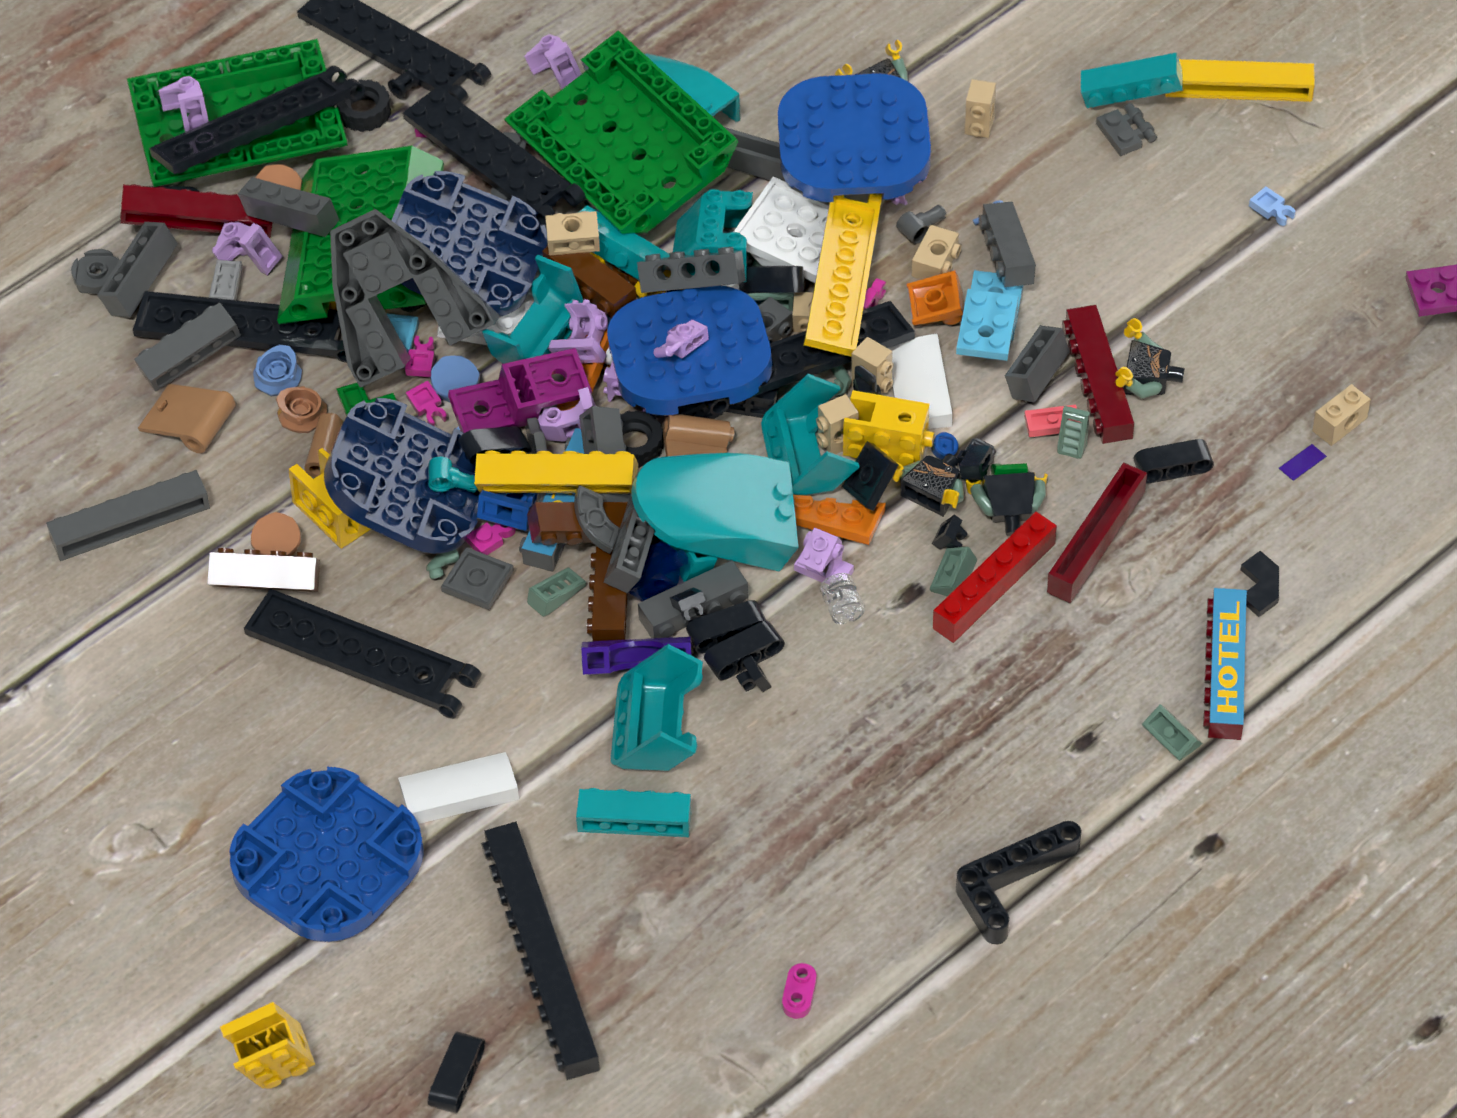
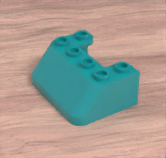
(704, 224)
(651, 712)

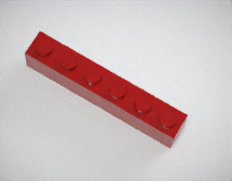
(994, 577)

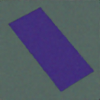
(1302, 462)

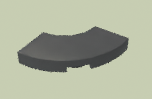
(535, 436)
(593, 519)

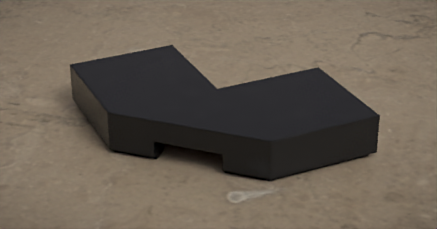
(1266, 576)

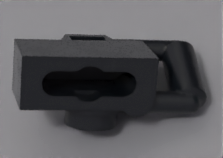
(865, 381)
(975, 459)

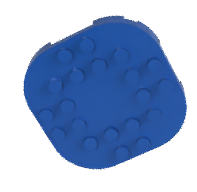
(854, 136)
(726, 365)
(326, 855)

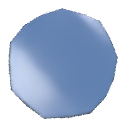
(277, 370)
(453, 373)

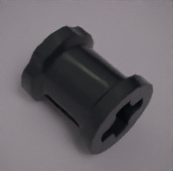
(403, 83)

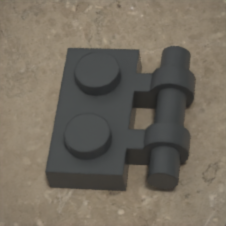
(1120, 133)

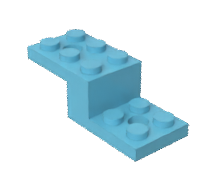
(989, 317)

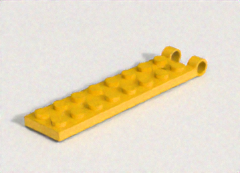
(842, 274)

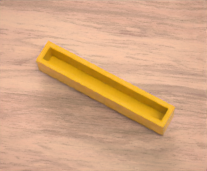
(1246, 80)
(555, 472)

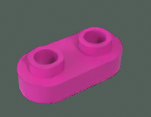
(799, 988)

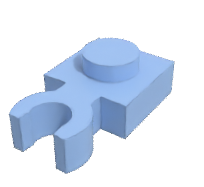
(1271, 204)

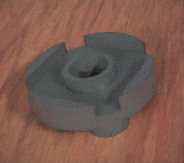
(83, 270)

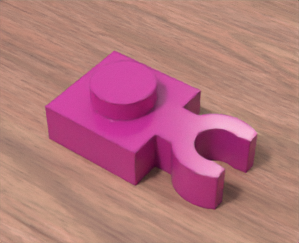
(874, 294)
(421, 359)
(425, 400)
(488, 538)

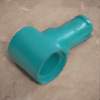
(444, 476)

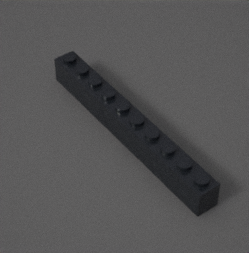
(541, 952)

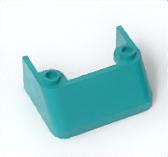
(544, 320)
(791, 438)

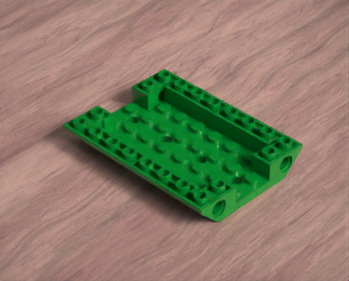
(227, 87)
(650, 119)
(308, 270)

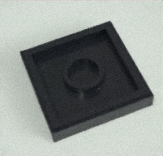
(872, 476)

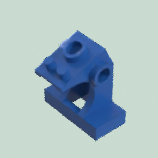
(492, 508)

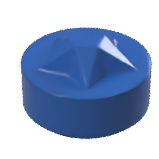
(944, 444)

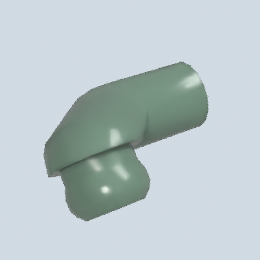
(842, 379)
(439, 561)

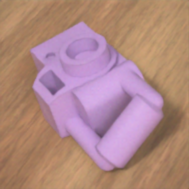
(683, 339)

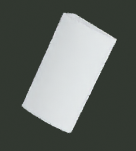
(921, 377)
(459, 788)

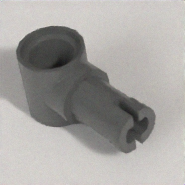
(917, 225)

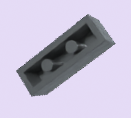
(1037, 363)

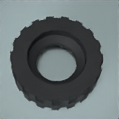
(369, 119)
(651, 427)

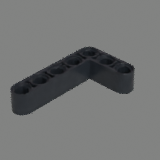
(1009, 872)

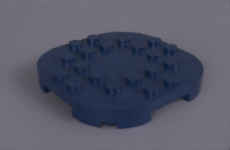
(476, 235)
(382, 477)

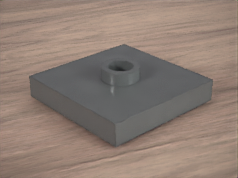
(477, 578)

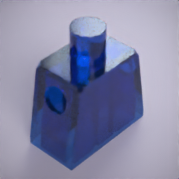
(659, 571)

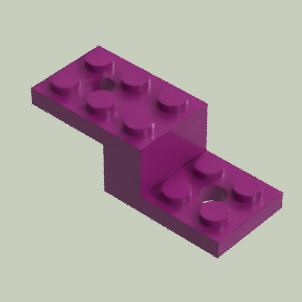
(1428, 301)
(520, 391)

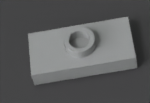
(226, 279)

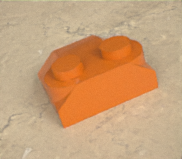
(937, 299)

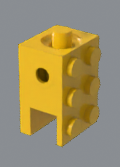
(891, 424)
(314, 501)
(268, 1046)

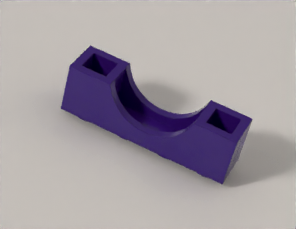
(615, 655)

